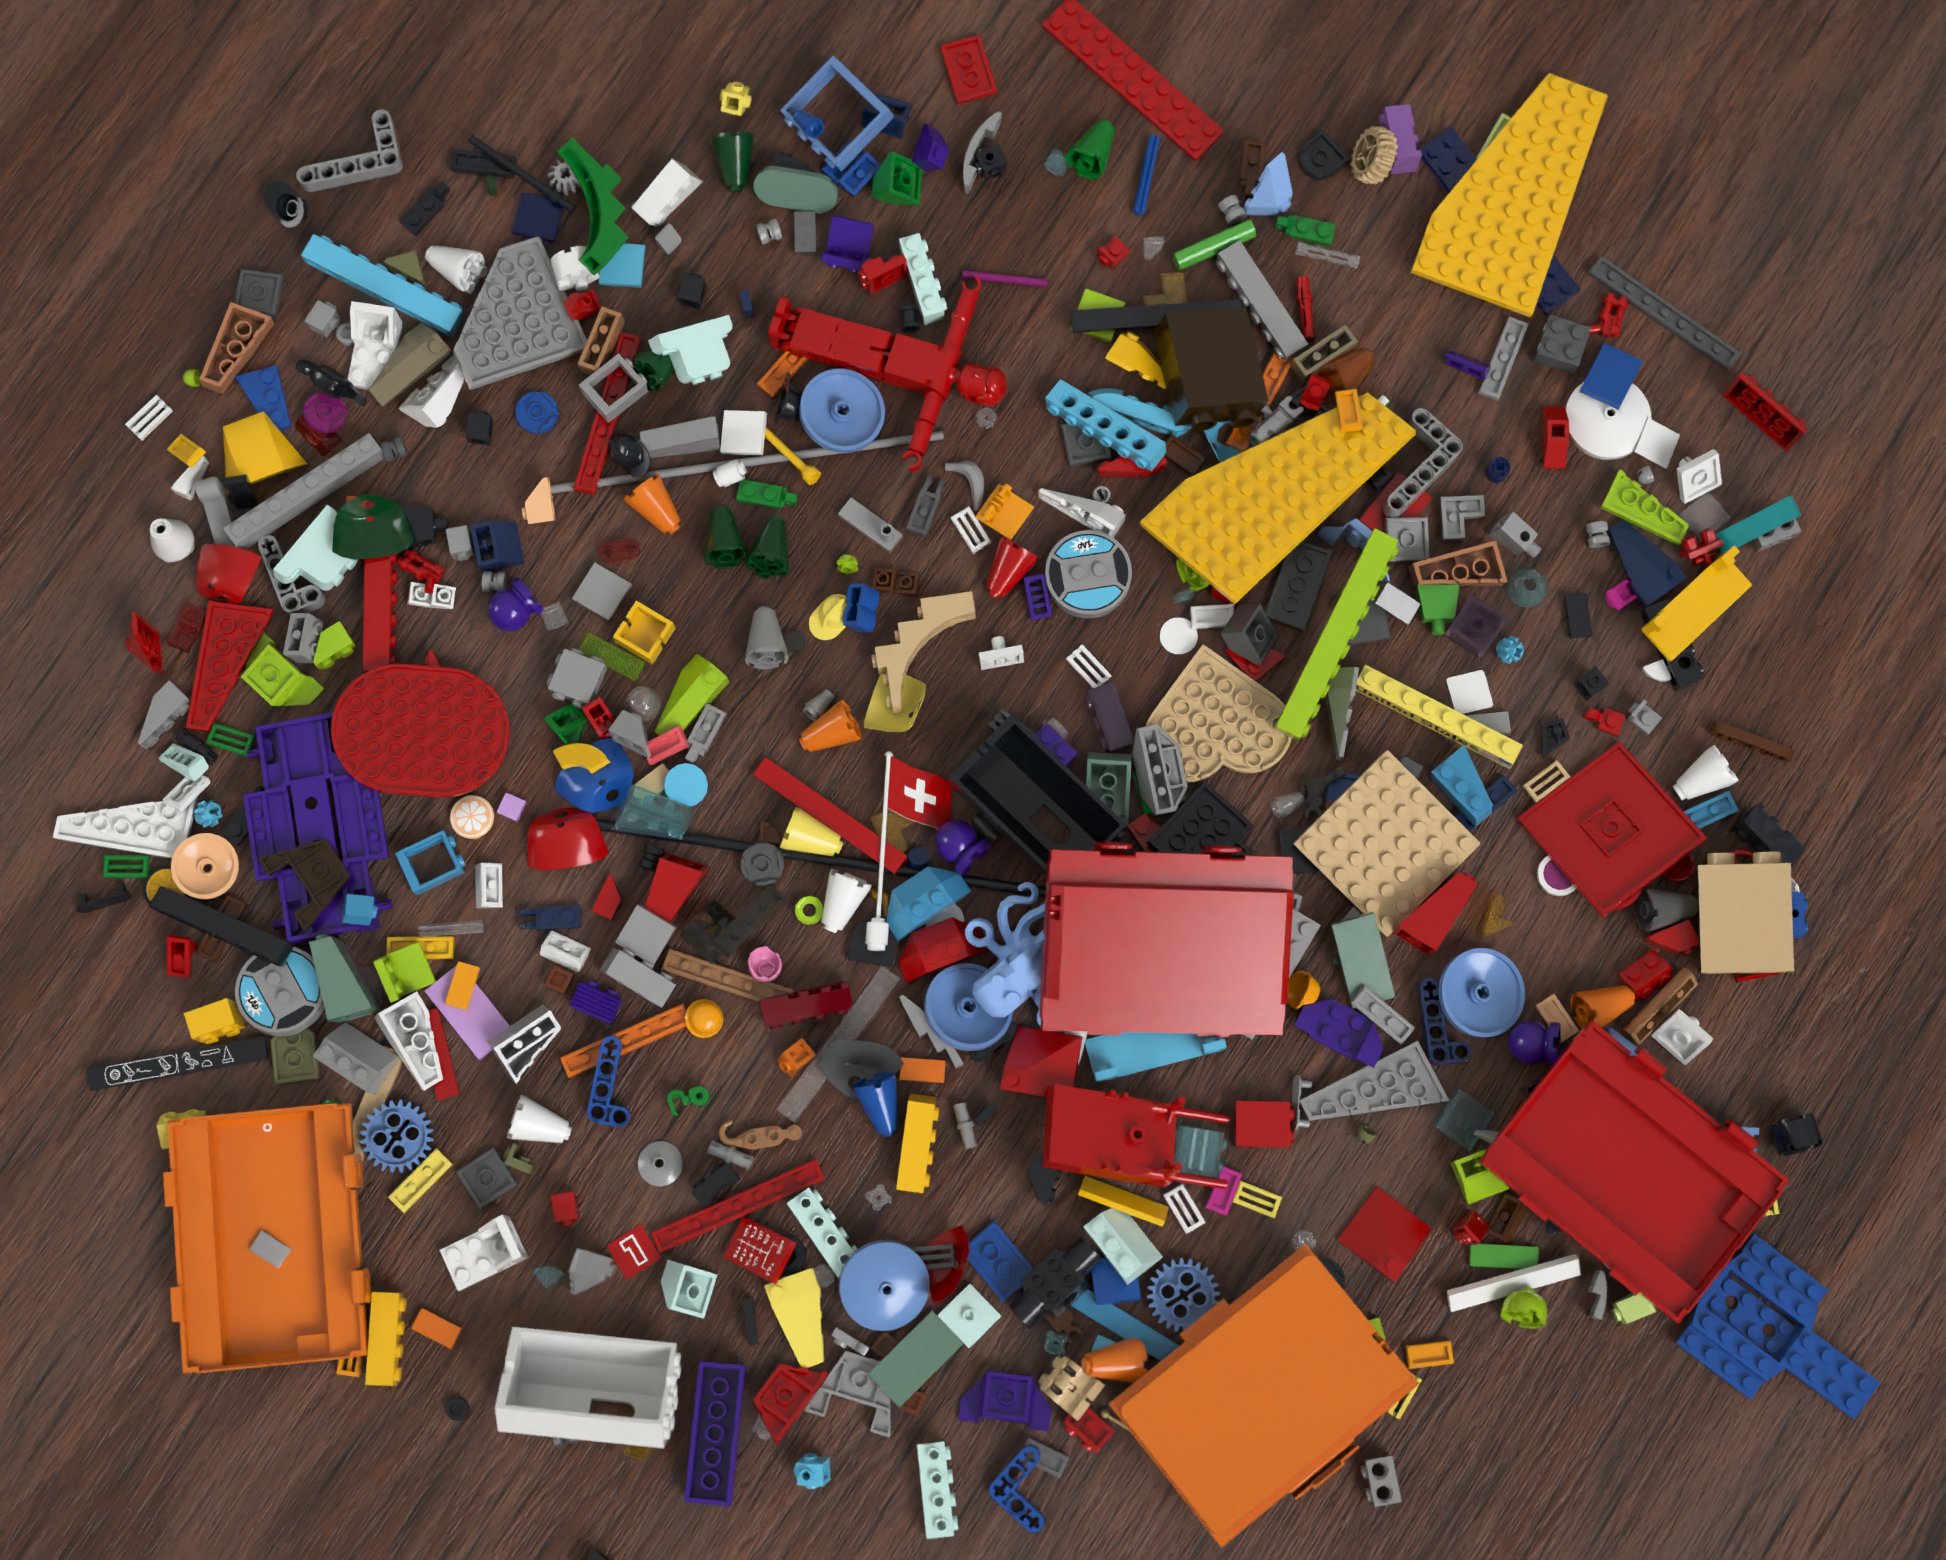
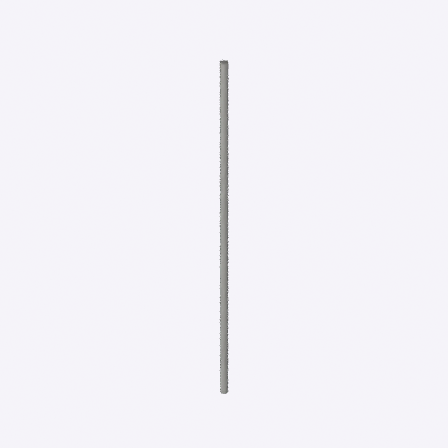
(751, 461)

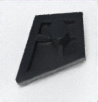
(1553, 735)

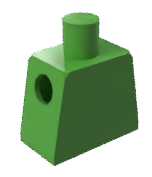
(1437, 605)

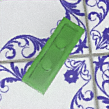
(1503, 1256)

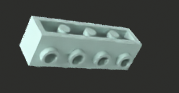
(922, 279)
(821, 1229)
(935, 1489)

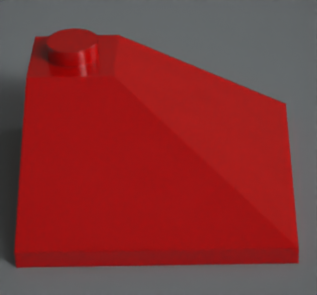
(1040, 1061)
(1384, 1235)

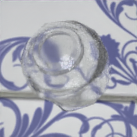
(644, 702)

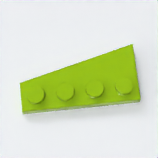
(1636, 506)

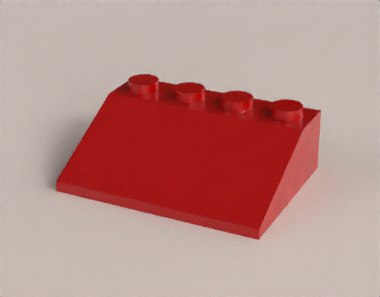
(1765, 411)

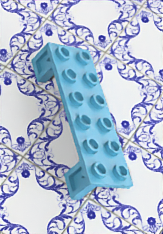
(1136, 1052)

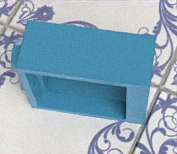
(404, 859)

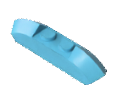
(1139, 413)

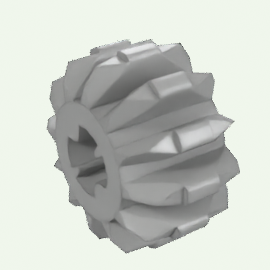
(557, 180)

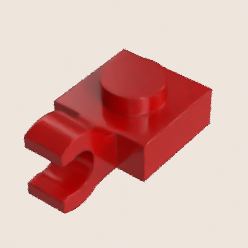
(1608, 720)

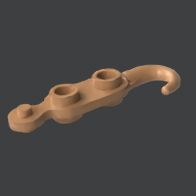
(760, 1137)

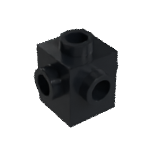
(990, 161)

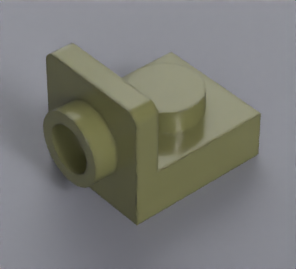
(521, 1163)

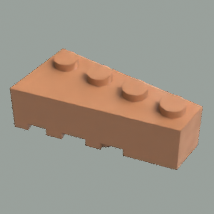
(235, 343)
(1467, 567)

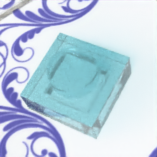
(1056, 162)

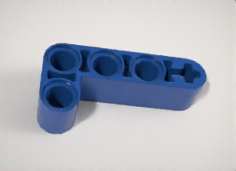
(609, 1081)

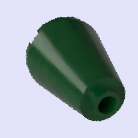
(734, 157)
(723, 541)

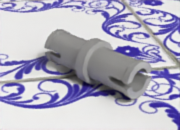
(965, 1125)
(730, 1155)

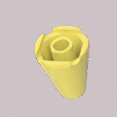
(810, 835)

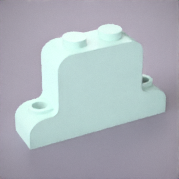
(696, 349)
(314, 557)

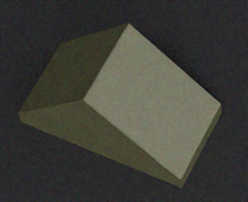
(408, 266)

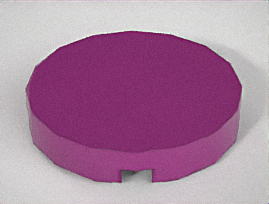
(324, 413)

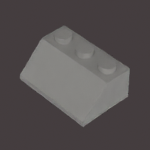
(356, 1057)

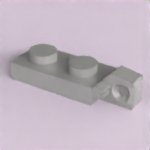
(704, 732)

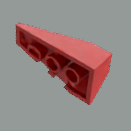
(145, 642)

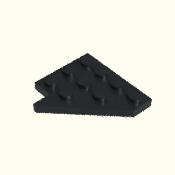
(1202, 821)

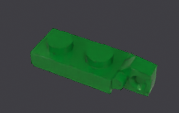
(1307, 229)
(765, 495)

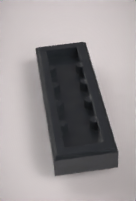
(479, 164)

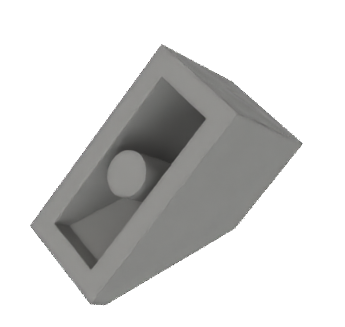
(631, 733)

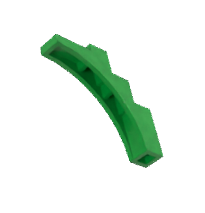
(604, 208)

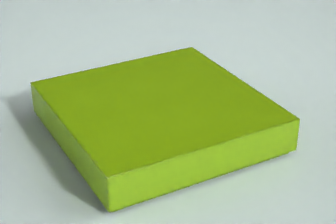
(1095, 300)

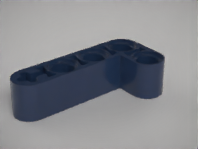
(1438, 1022)

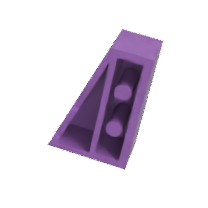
(1401, 123)

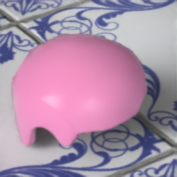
(764, 964)

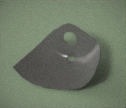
(874, 1059)

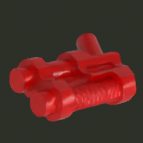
(1609, 324)
(428, 571)

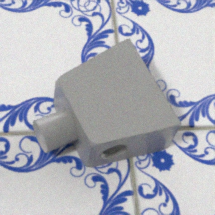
(1515, 535)

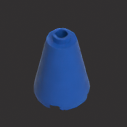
(879, 1101)

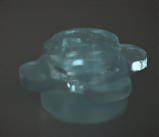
(1051, 1347)

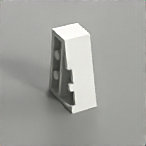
(666, 192)

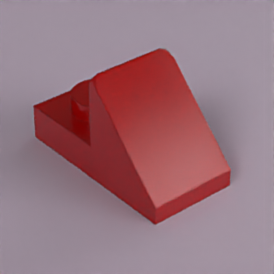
(179, 956)

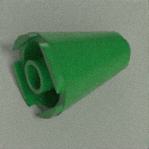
(1092, 151)

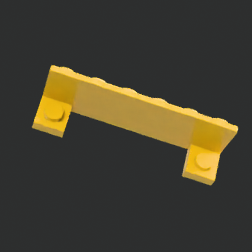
(1697, 605)

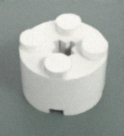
(570, 271)

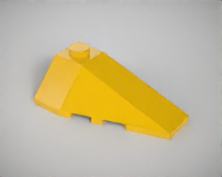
(1134, 355)

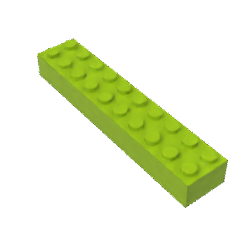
(1334, 638)

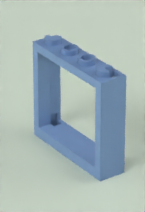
(812, 88)

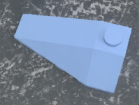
(1273, 191)

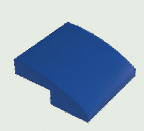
(855, 174)

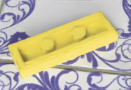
(420, 1180)

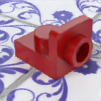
(1112, 253)
(1315, 392)

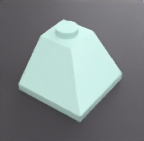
(687, 1288)

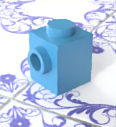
(359, 909)

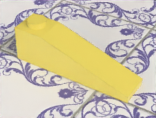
(799, 1314)

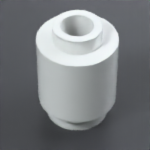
(729, 473)

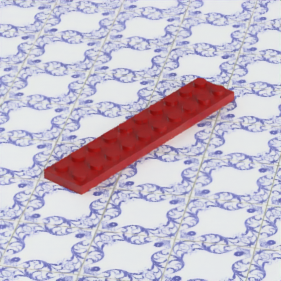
(1133, 79)

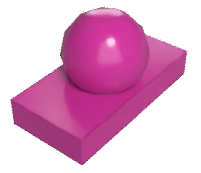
(1620, 595)

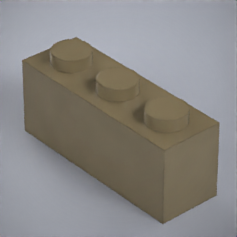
(1327, 350)

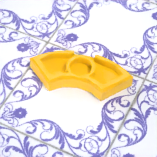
(581, 756)

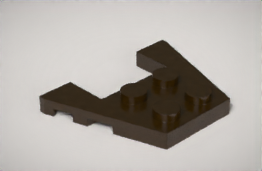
(319, 872)

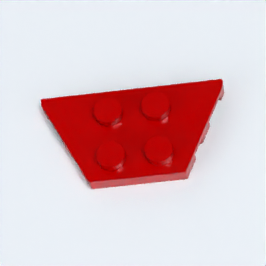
(786, 1397)

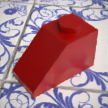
(1675, 939)

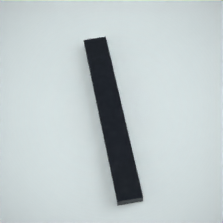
(1137, 316)

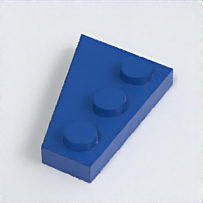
(267, 394)

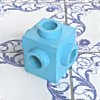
(812, 1471)

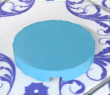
(685, 784)

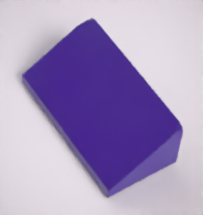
(1467, 364)

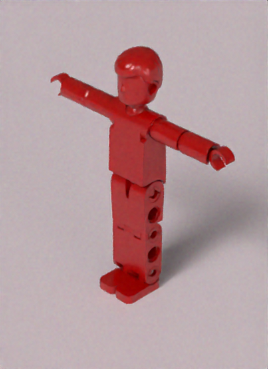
(894, 359)

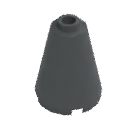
(1662, 908)

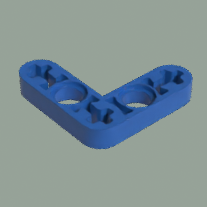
(1012, 1493)

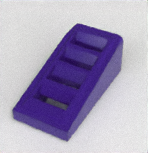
(1029, 579)

